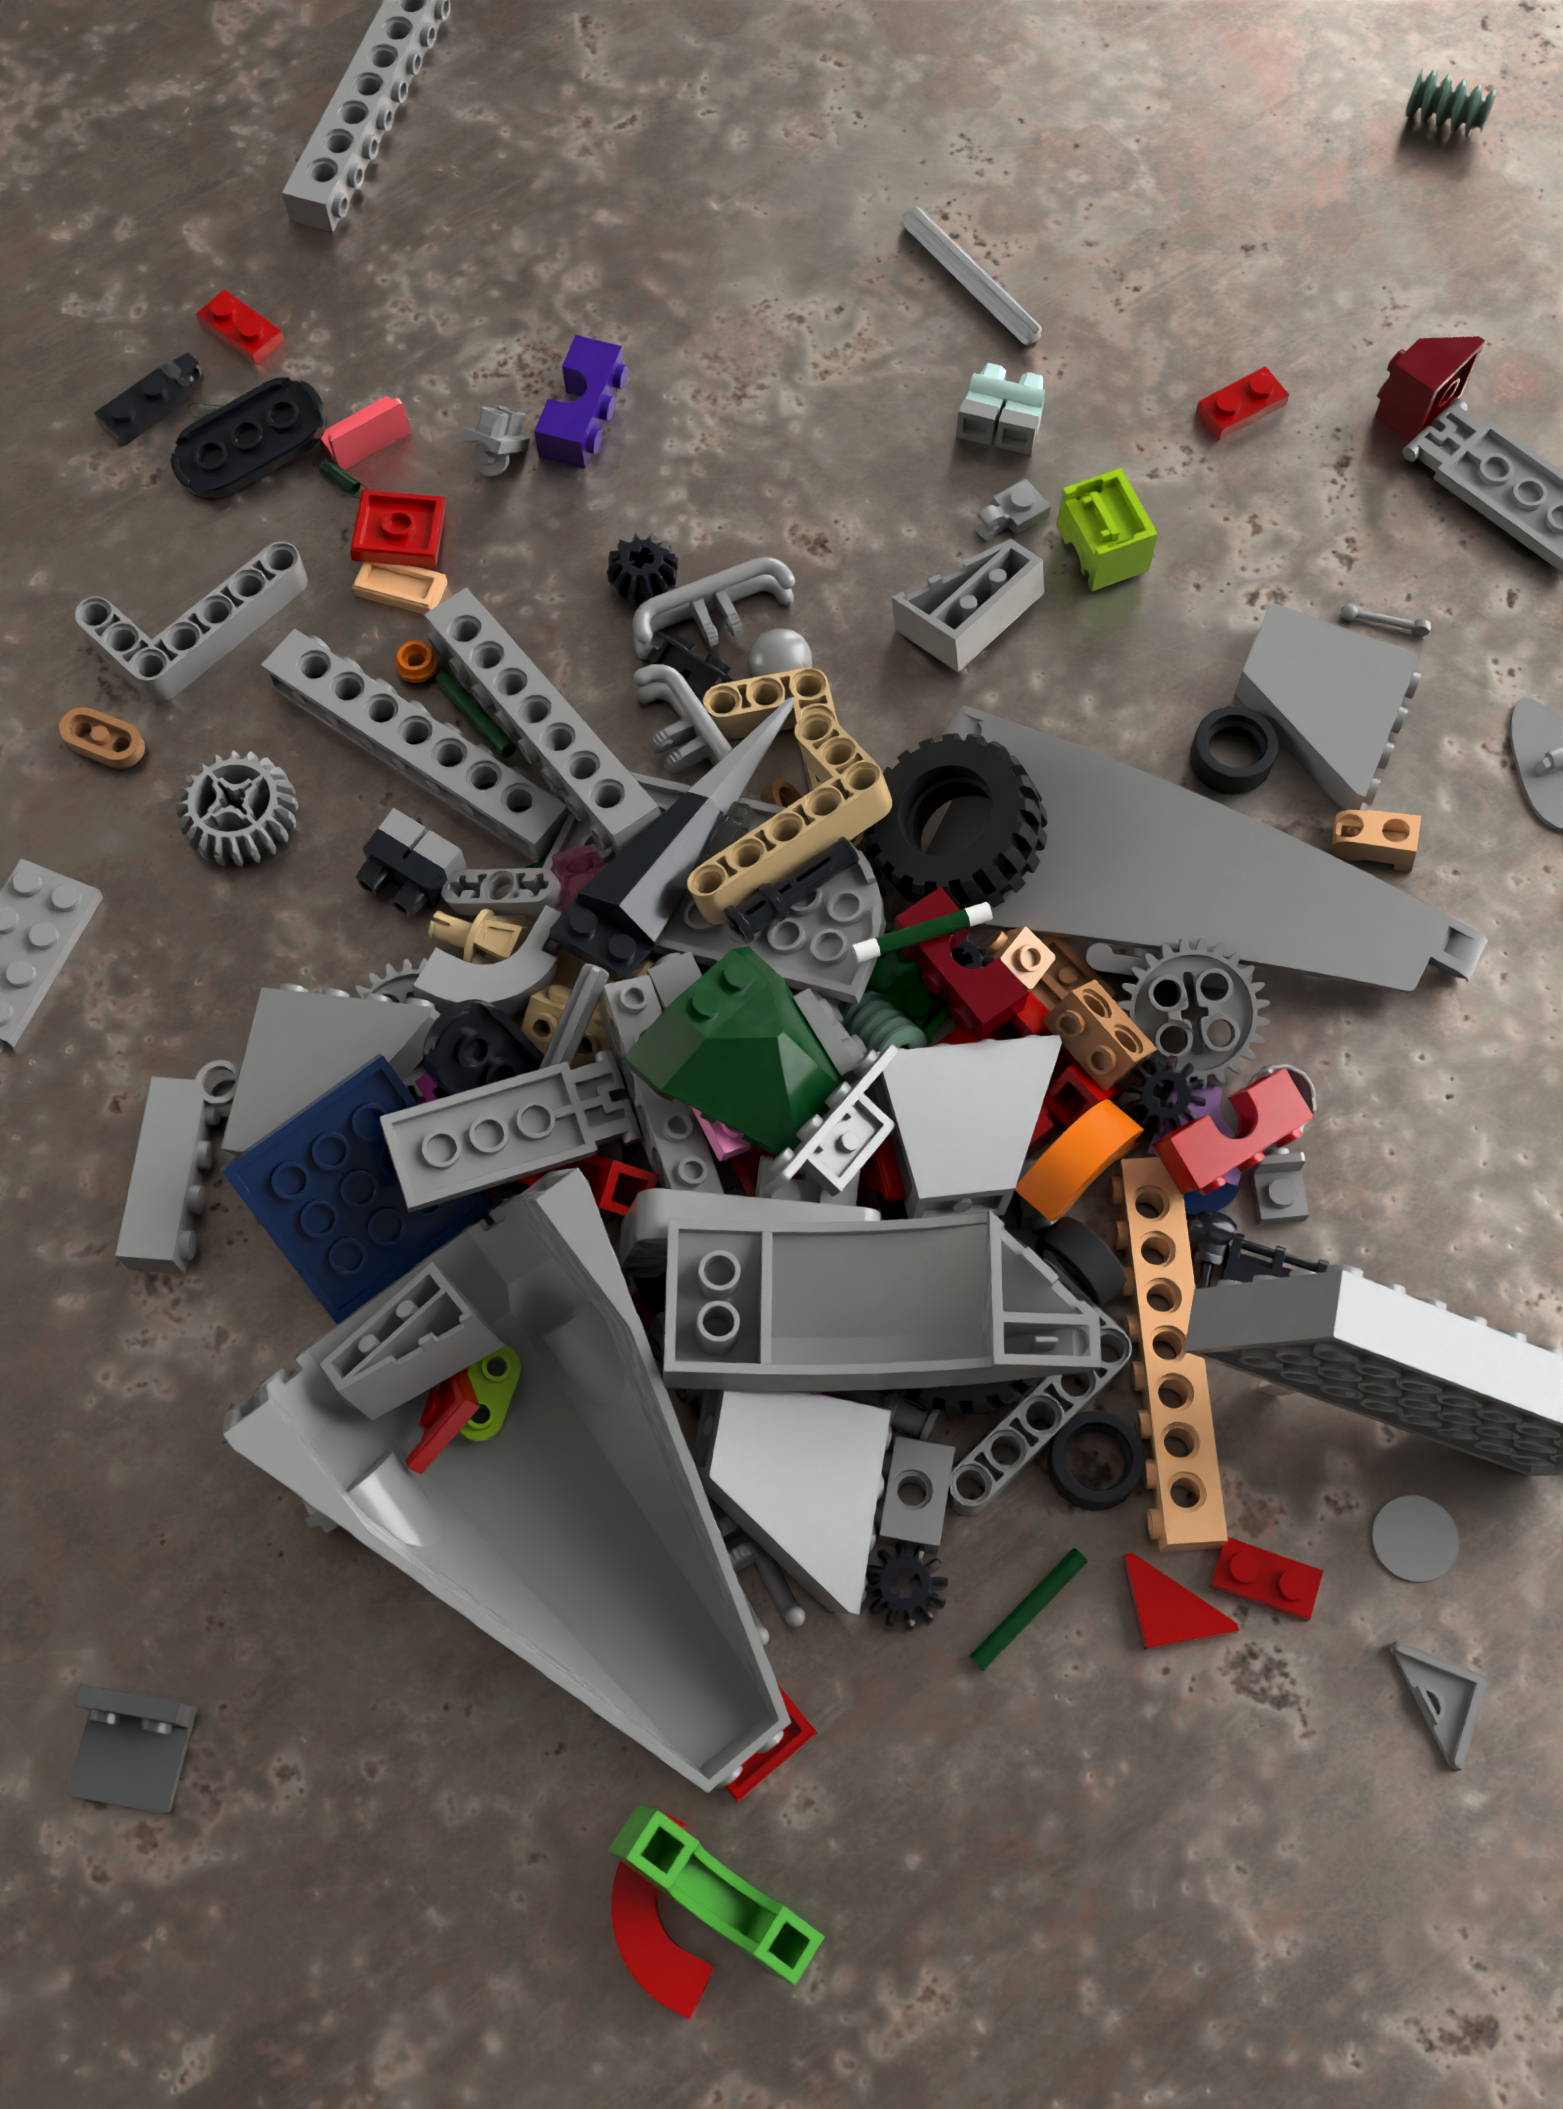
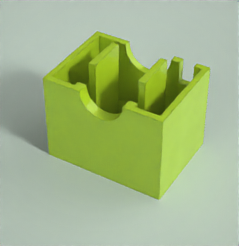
(1107, 528)

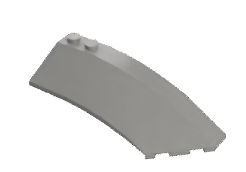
(865, 1306)

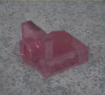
(576, 869)

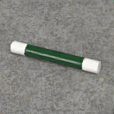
(922, 932)

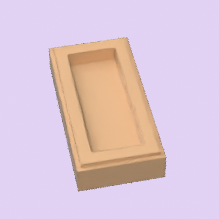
(400, 586)

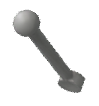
(1420, 627)

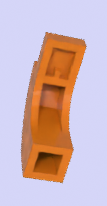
(1079, 1158)

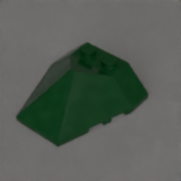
(739, 1053)

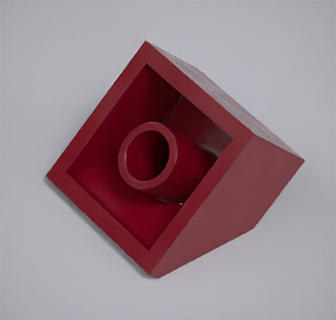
(1426, 381)

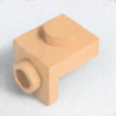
(1021, 953)

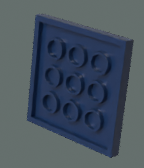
(334, 1197)

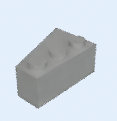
(971, 606)
(410, 1345)

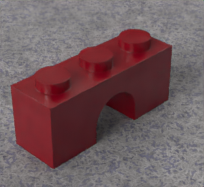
(978, 997)

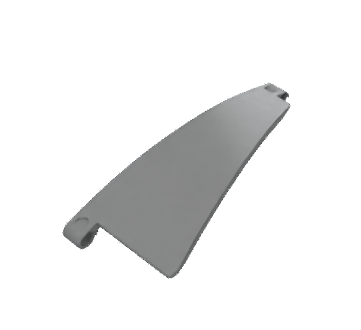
(1162, 864)

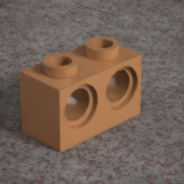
(1099, 1034)

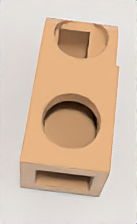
(1376, 837)

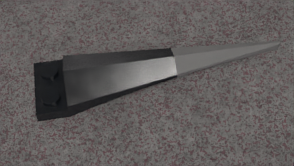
(635, 896)

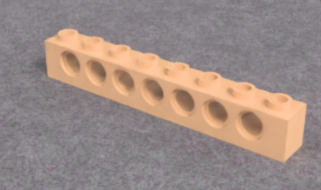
(1204, 1523)

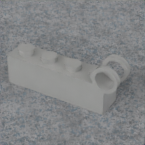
(170, 1169)

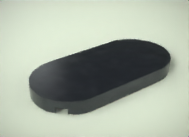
(248, 438)
(476, 1047)

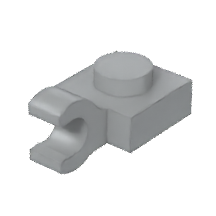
(1014, 508)

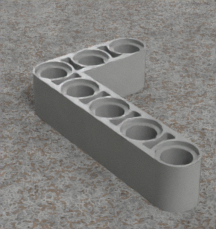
(231, 602)
(646, 1222)
(1048, 1398)

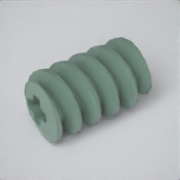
(1450, 103)
(881, 1024)

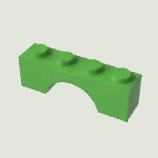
(715, 1895)

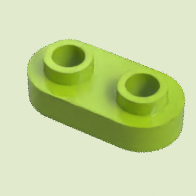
(492, 1393)

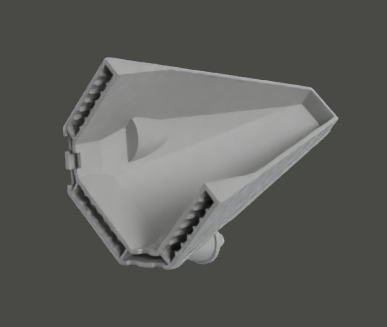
(572, 1525)

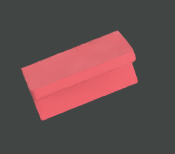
(366, 432)

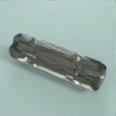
(739, 817)

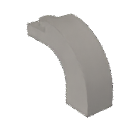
(503, 984)

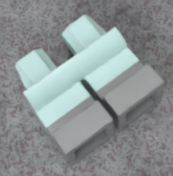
(1002, 405)

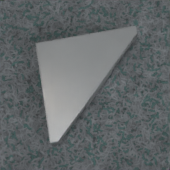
(1446, 1696)

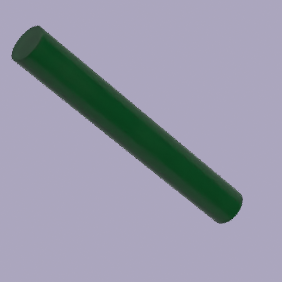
(475, 714)
(1028, 1609)

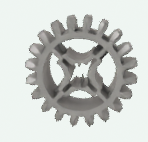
(226, 830)

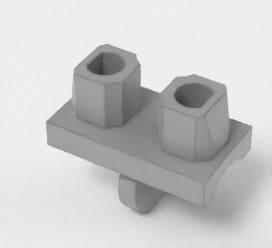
(499, 436)

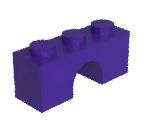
(573, 429)

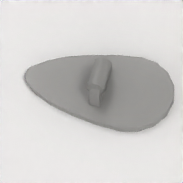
(1538, 757)

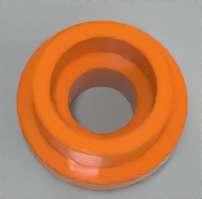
(414, 652)

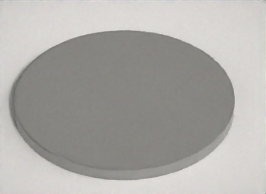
(1415, 1539)

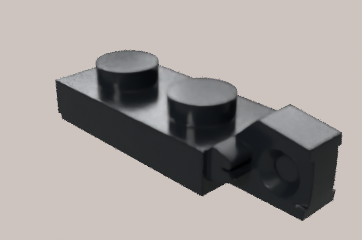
(150, 399)

